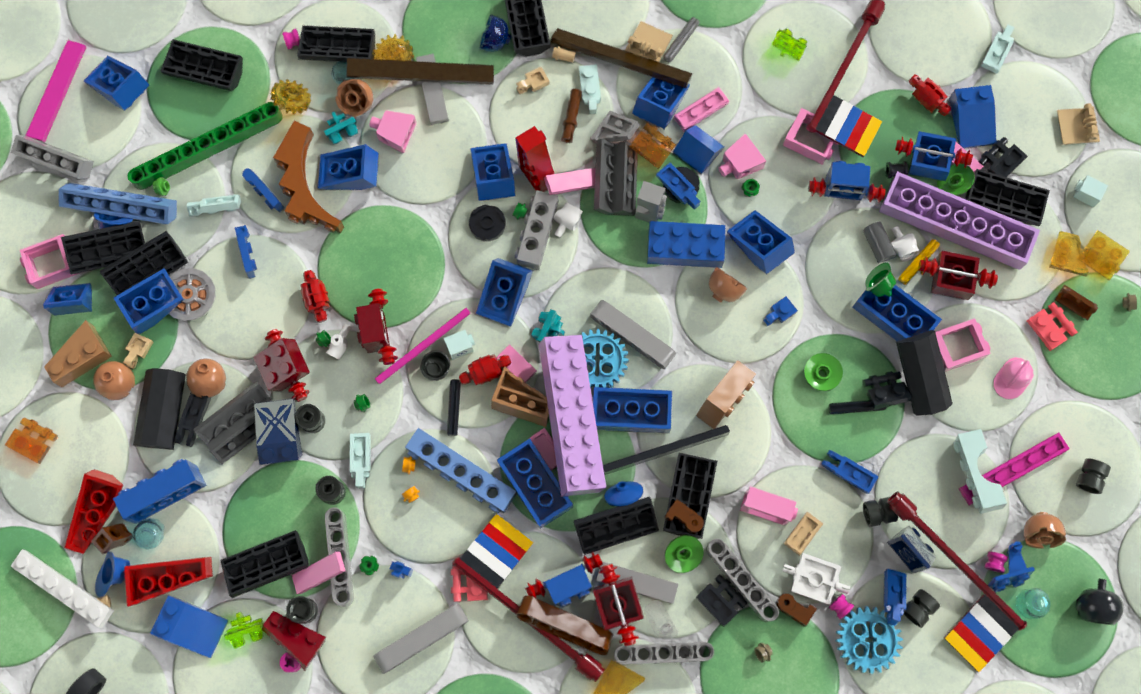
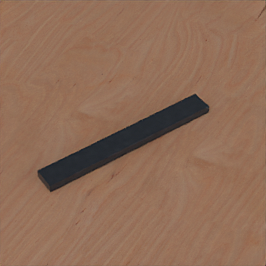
(666, 449)

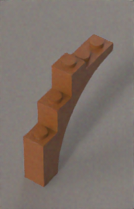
(292, 159)

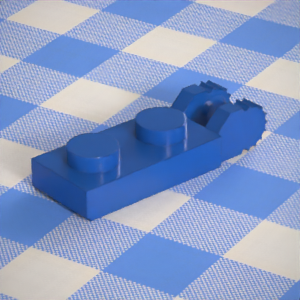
(262, 189)
(851, 472)

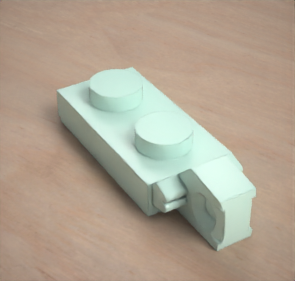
(998, 50)
(590, 87)
(214, 204)
(360, 457)

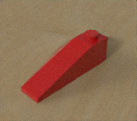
(92, 508)

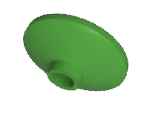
(957, 174)
(828, 364)
(689, 558)

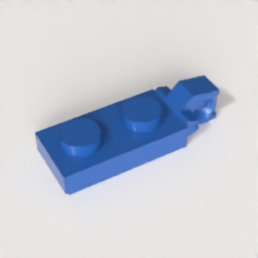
(678, 185)
(245, 250)
(894, 595)

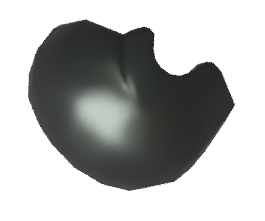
(435, 365)

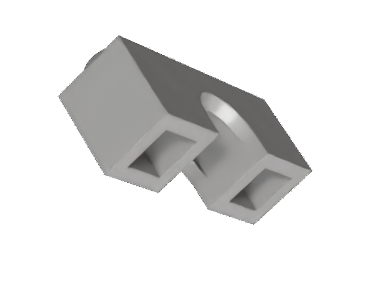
(650, 202)

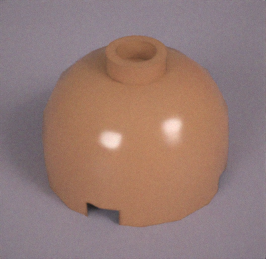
(354, 97)
(725, 286)
(206, 378)
(113, 380)
(1044, 530)

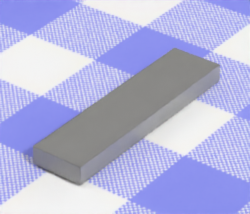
(434, 96)
(647, 584)

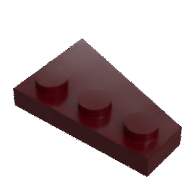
(294, 638)

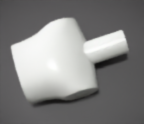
(568, 218)
(905, 245)
(339, 343)

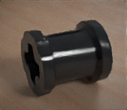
(892, 169)

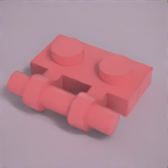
(1047, 328)
(473, 590)

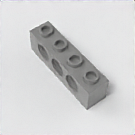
(52, 157)
(533, 258)

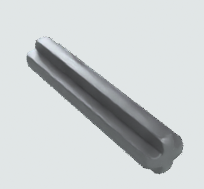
(681, 39)

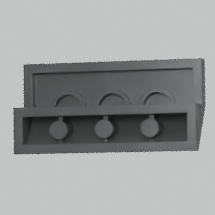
(615, 178)
(233, 424)

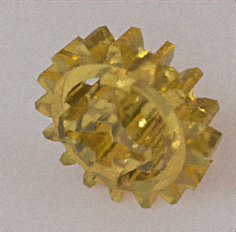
(388, 47)
(290, 96)

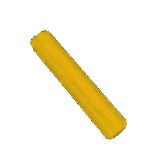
(912, 269)

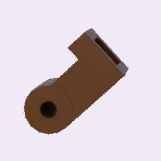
(690, 519)
(112, 537)
(787, 604)

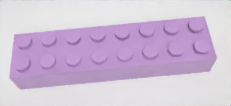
(959, 221)
(572, 415)

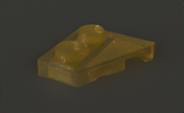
(1068, 254)
(618, 680)

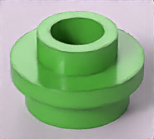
(161, 186)

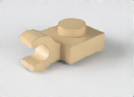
(534, 79)
(137, 347)

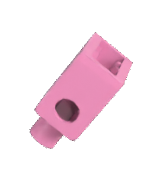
(394, 129)
(742, 159)

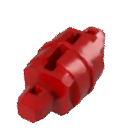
(929, 95)
(315, 296)
(485, 369)

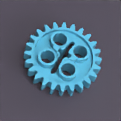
(614, 360)
(850, 640)

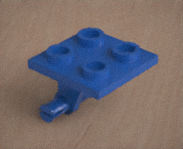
(1017, 570)

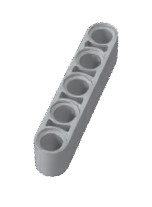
(633, 334)
(341, 546)
(752, 585)
(420, 638)
(673, 649)

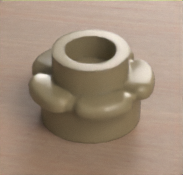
(1130, 302)
(763, 652)

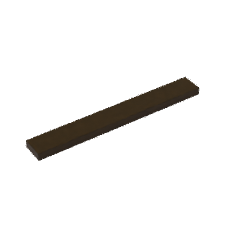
(621, 58)
(420, 71)

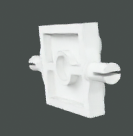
(815, 579)

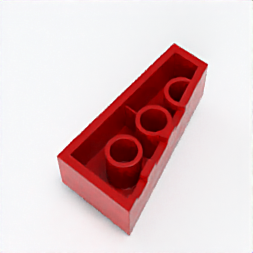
(534, 157)
(159, 578)

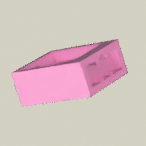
(805, 117)
(37, 250)
(976, 332)
(769, 506)

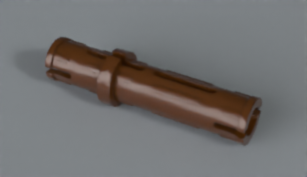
(571, 117)

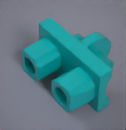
(333, 132)
(551, 326)

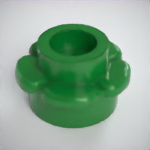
(751, 183)
(520, 211)
(323, 339)
(362, 403)
(369, 570)

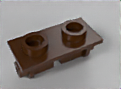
(1076, 302)

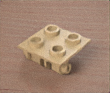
(648, 42)
(1078, 125)

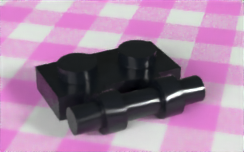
(1008, 162)
(887, 395)
(717, 605)

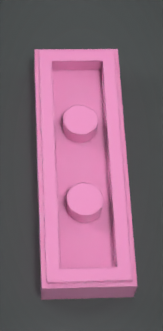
(701, 109)
(570, 181)
(318, 573)

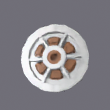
(196, 291)

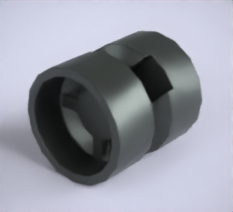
(310, 418)
(1093, 476)
(330, 490)
(876, 512)
(921, 608)
(301, 610)

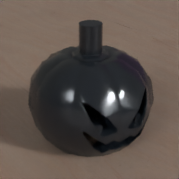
(1099, 605)

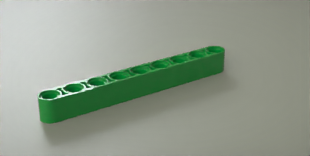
(196, 145)

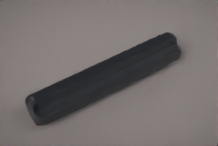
(453, 407)
(852, 407)

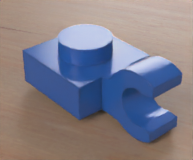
(781, 310)
(400, 570)

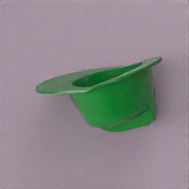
(880, 280)

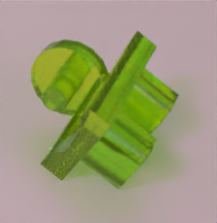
(789, 44)
(236, 633)

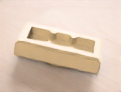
(803, 533)

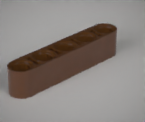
(564, 625)

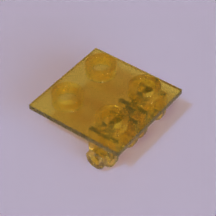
(1104, 255)

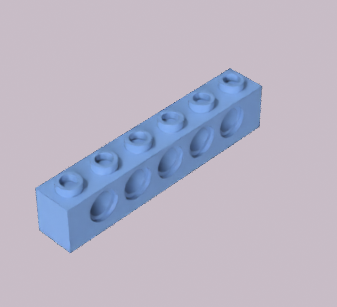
(118, 203)
(421, 440)

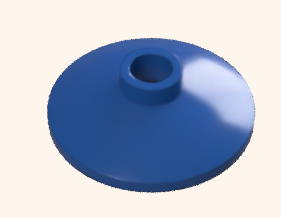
(623, 493)

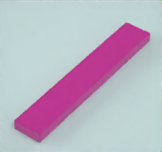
(56, 91)
(422, 346)
(1022, 464)

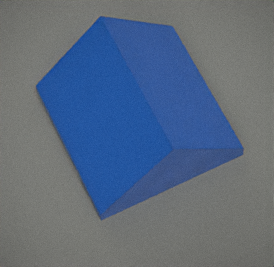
(697, 149)
(69, 299)

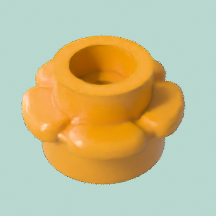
(408, 465)
(411, 494)

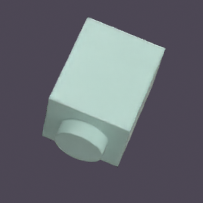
(1090, 191)
(459, 344)

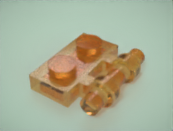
(650, 149)
(28, 446)

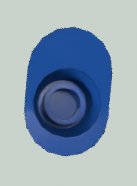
(109, 220)
(110, 574)

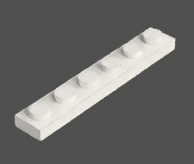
(62, 588)

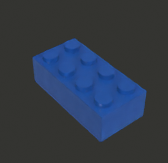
(686, 244)
(896, 315)
(632, 410)
(534, 483)
(159, 491)

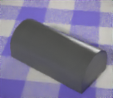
(879, 242)

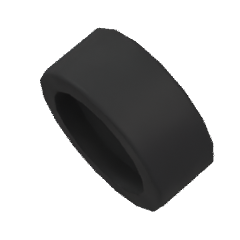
(88, 683)

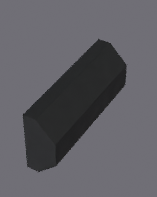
(528, 27)
(335, 43)
(203, 65)
(1009, 197)
(101, 246)
(144, 262)
(924, 373)
(159, 409)
(692, 487)
(616, 525)
(264, 563)

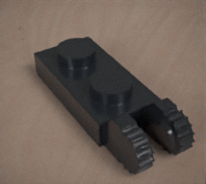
(191, 418)

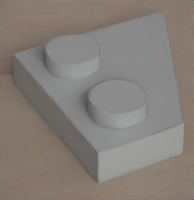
(615, 128)

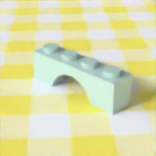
(986, 494)

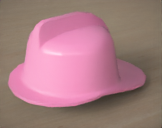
(1013, 378)

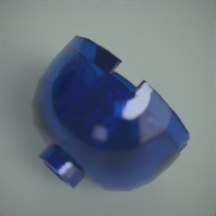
(495, 35)

